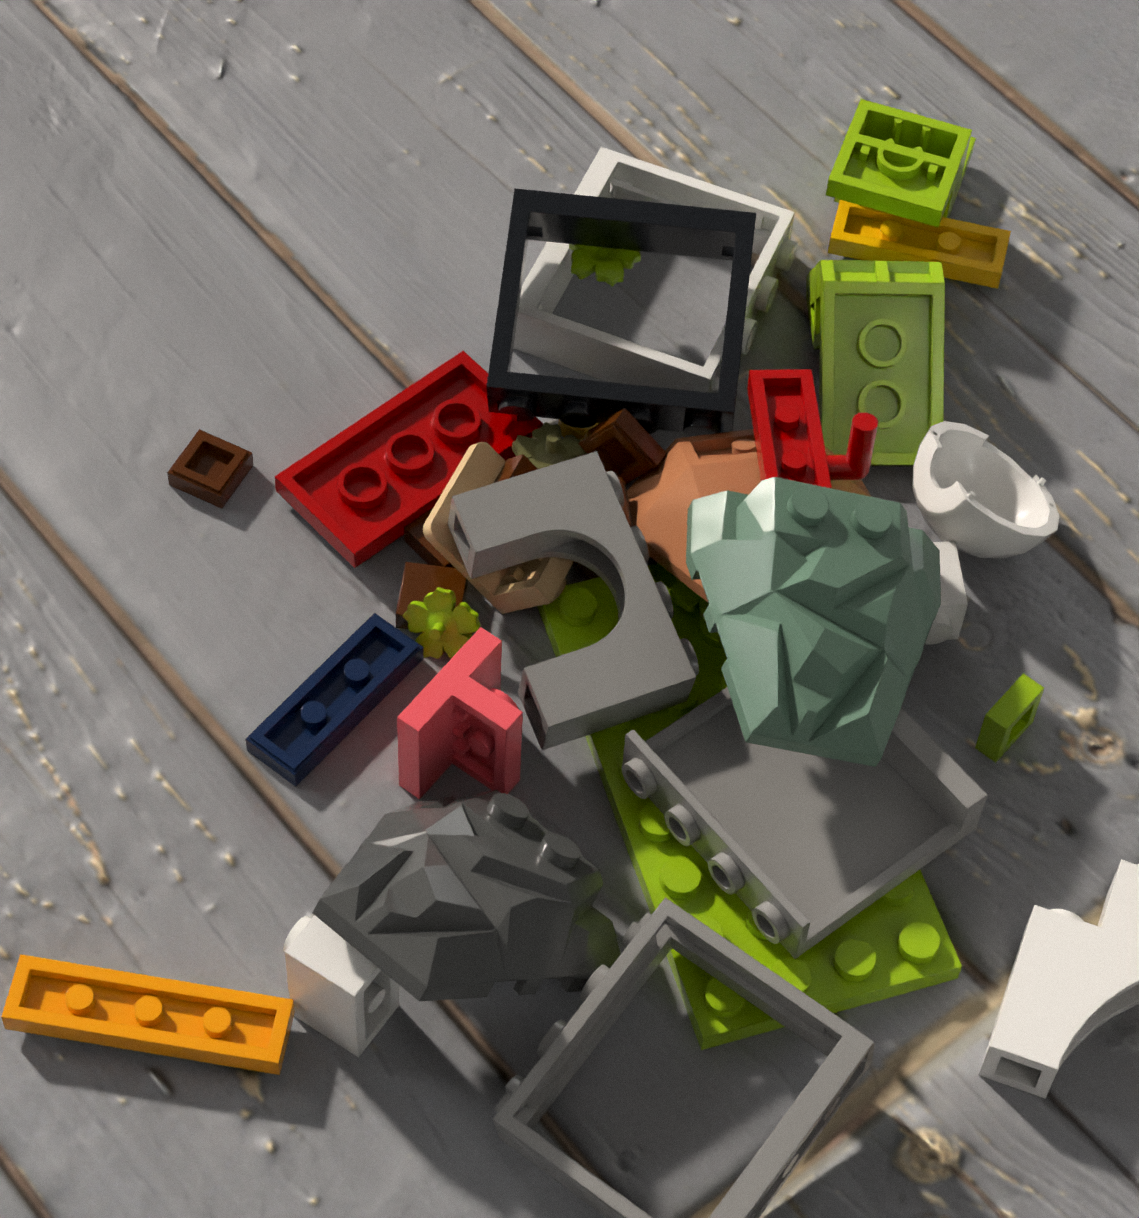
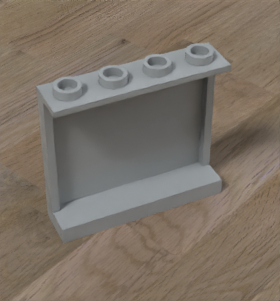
(799, 831)

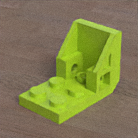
(879, 351)

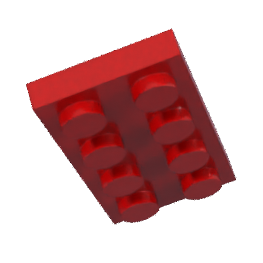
(397, 459)

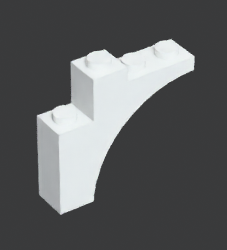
(1065, 986)

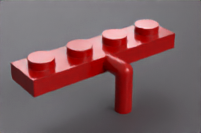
(791, 433)

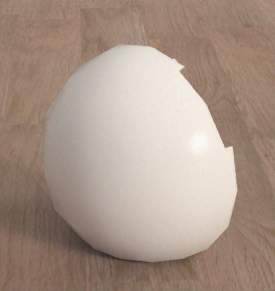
(979, 494)

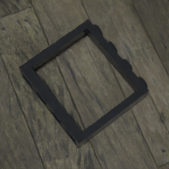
(629, 227)

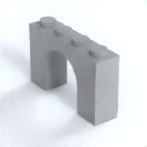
(578, 516)

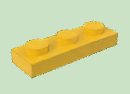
(964, 248)

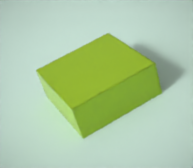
(1009, 717)

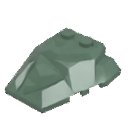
(816, 611)

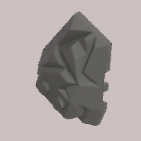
(470, 899)

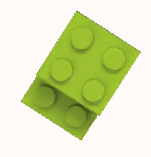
(901, 163)

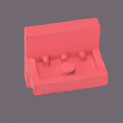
(462, 722)

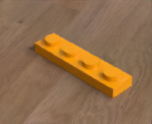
(149, 1014)

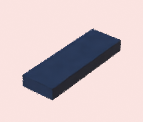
(334, 699)

